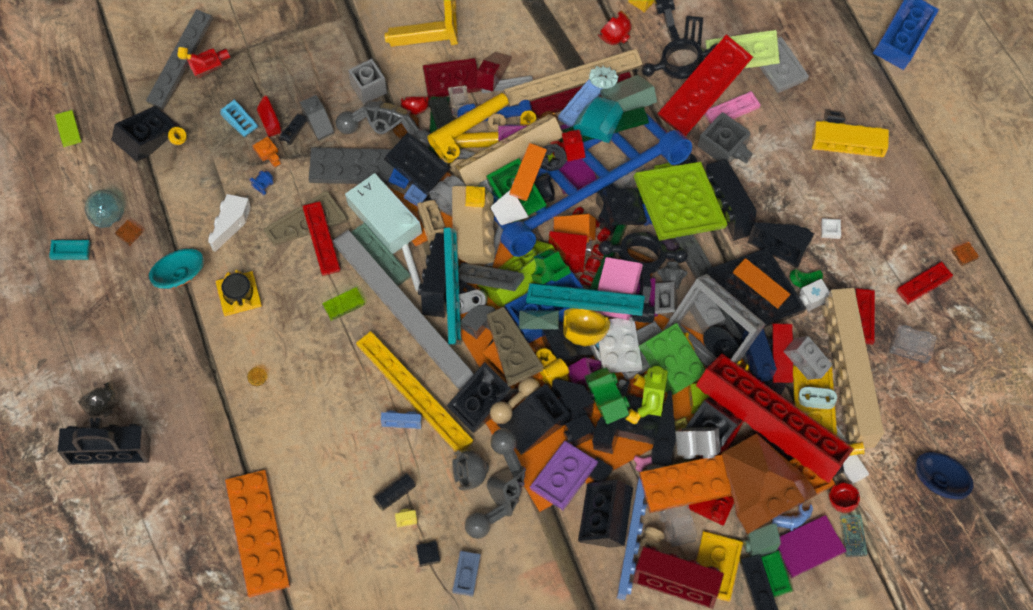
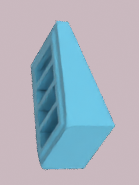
(225, 113)

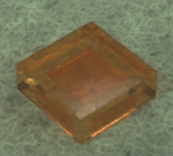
(128, 232)
(965, 254)

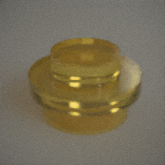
(257, 376)

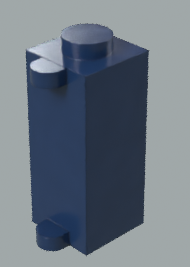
(760, 357)

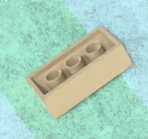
(473, 228)

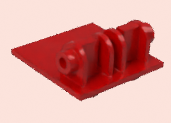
(714, 510)

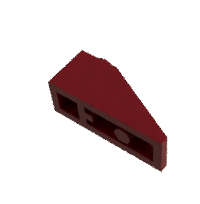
(492, 70)

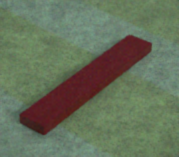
(558, 101)

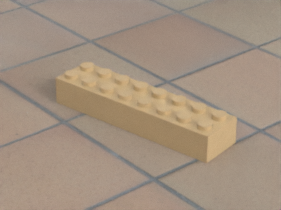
(852, 368)

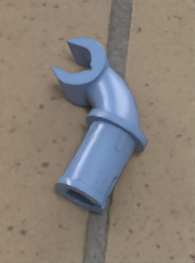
(793, 522)

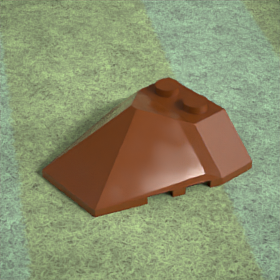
(763, 482)

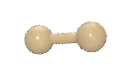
(502, 412)

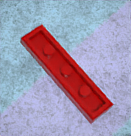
(321, 238)

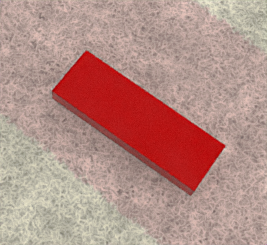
(924, 283)
(866, 307)
(781, 338)

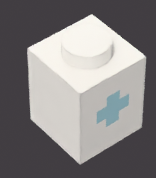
(814, 294)

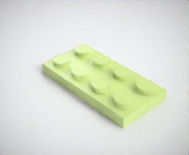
(760, 45)

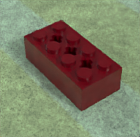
(678, 577)

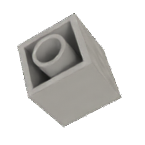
(367, 81)

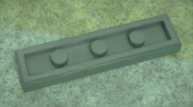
(381, 254)

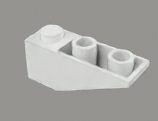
(231, 218)

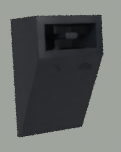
(536, 418)

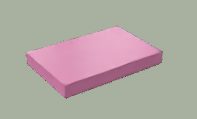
(619, 277)

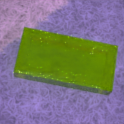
(343, 304)

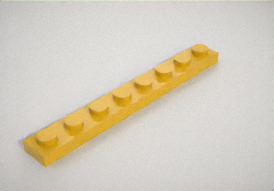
(414, 392)

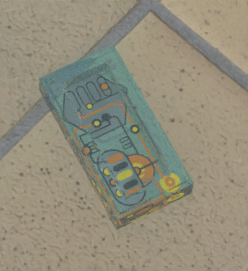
(853, 536)

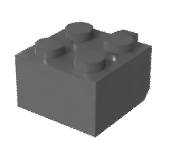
(726, 140)

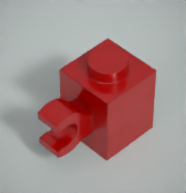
(572, 145)

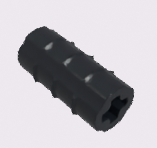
(394, 491)

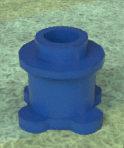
(262, 181)

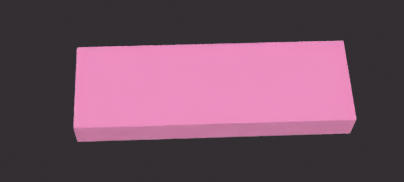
(734, 107)

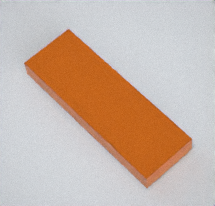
(528, 172)
(761, 283)

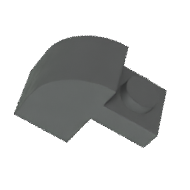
(475, 320)

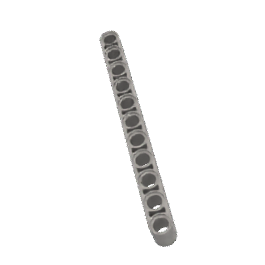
(403, 309)

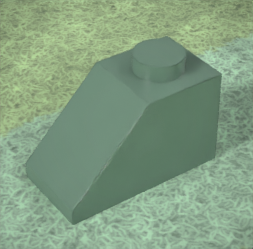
(762, 541)

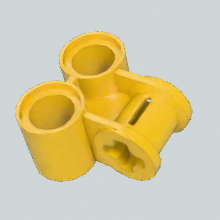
(552, 367)

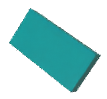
(69, 250)

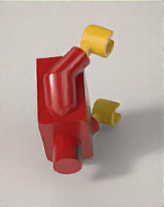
(204, 62)

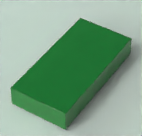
(777, 574)

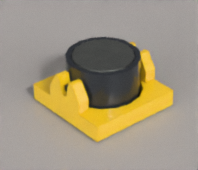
(237, 291)

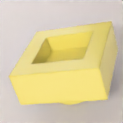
(405, 517)

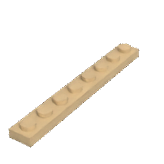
(570, 78)

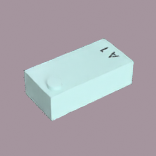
(383, 213)

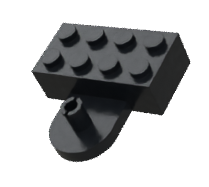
(103, 444)

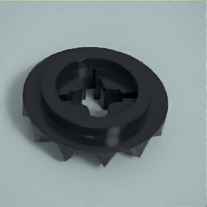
(555, 163)

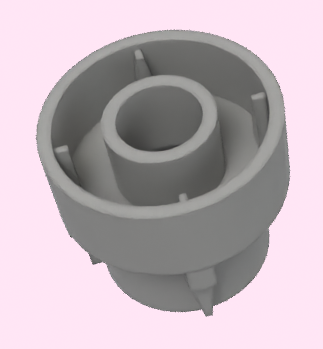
(443, 193)

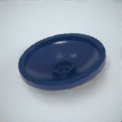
(943, 476)

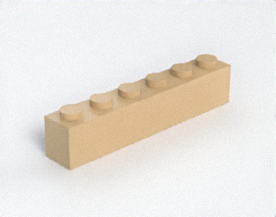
(477, 167)

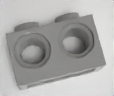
(808, 358)

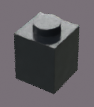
(579, 430)

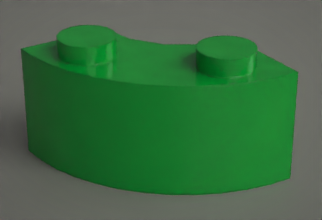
(606, 395)

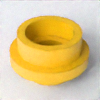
(180, 132)

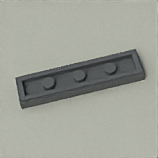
(490, 276)

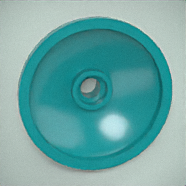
(176, 269)

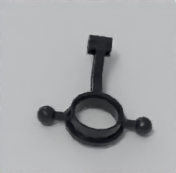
(678, 72)
(658, 247)

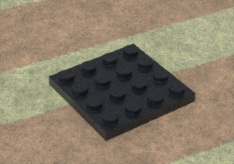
(752, 300)

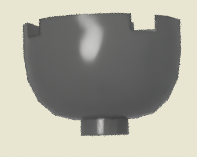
(469, 469)

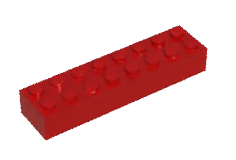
(774, 417)

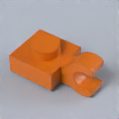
(267, 150)

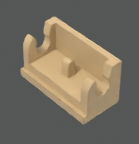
(430, 219)

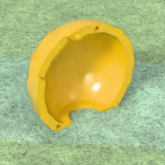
(584, 326)

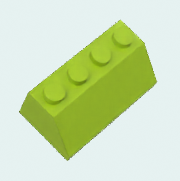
(523, 264)

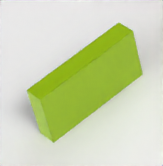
(68, 128)

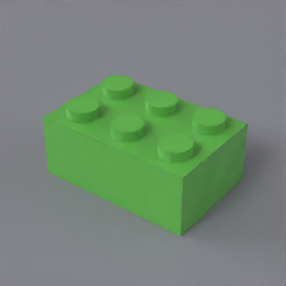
(673, 353)

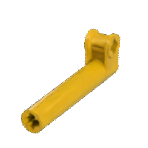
(442, 138)
(487, 139)

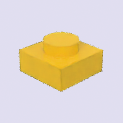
(475, 196)

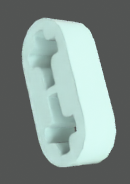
(817, 398)

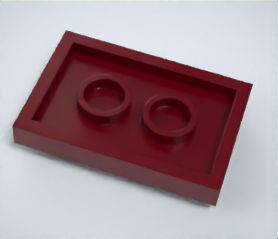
(450, 74)

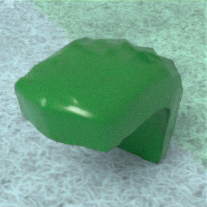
(803, 279)

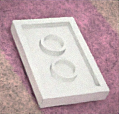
(620, 347)

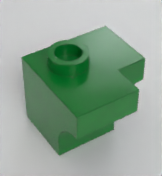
(549, 267)

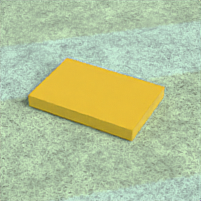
(723, 554)

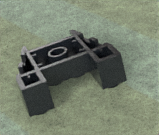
(649, 429)

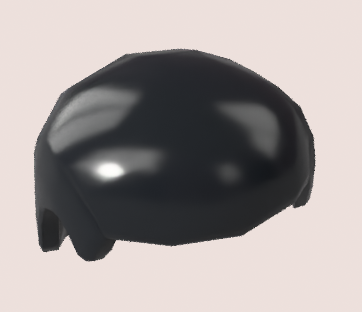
(545, 187)

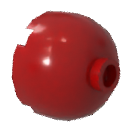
(616, 30)

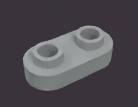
(467, 300)

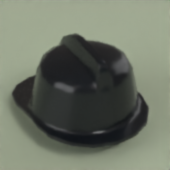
(720, 342)

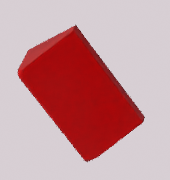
(268, 117)

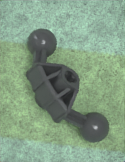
(382, 119)
(503, 487)

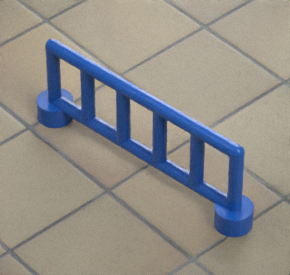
(672, 146)

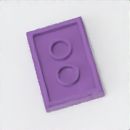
(563, 475)

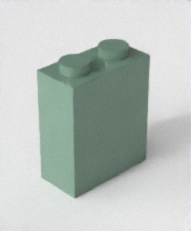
(631, 93)

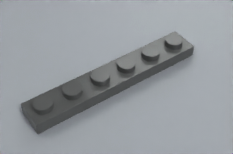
(175, 66)

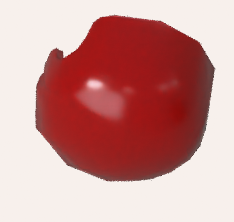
(416, 105)
(844, 498)

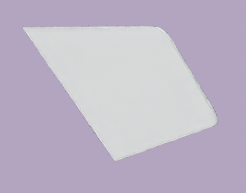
(508, 209)

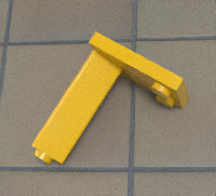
(427, 31)

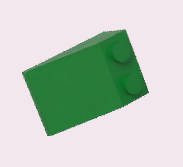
(502, 181)

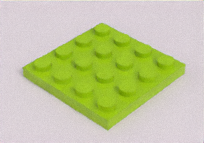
(680, 200)

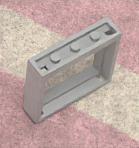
(729, 305)

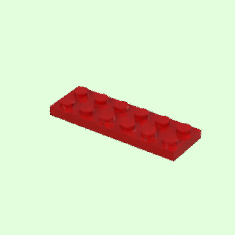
(705, 85)

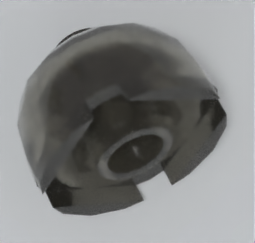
(101, 400)

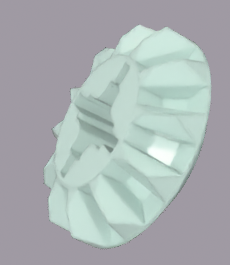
(600, 81)

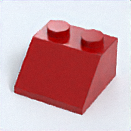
(571, 249)

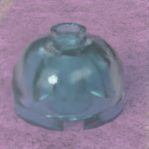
(103, 208)

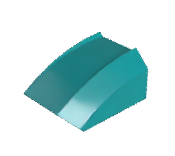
(599, 119)

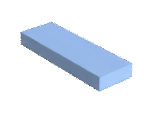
(577, 104)

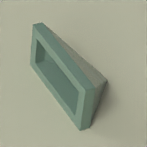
(539, 320)

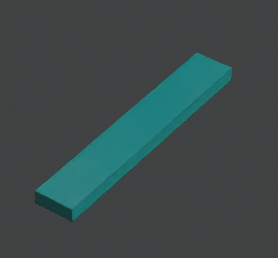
(452, 286)
(585, 299)

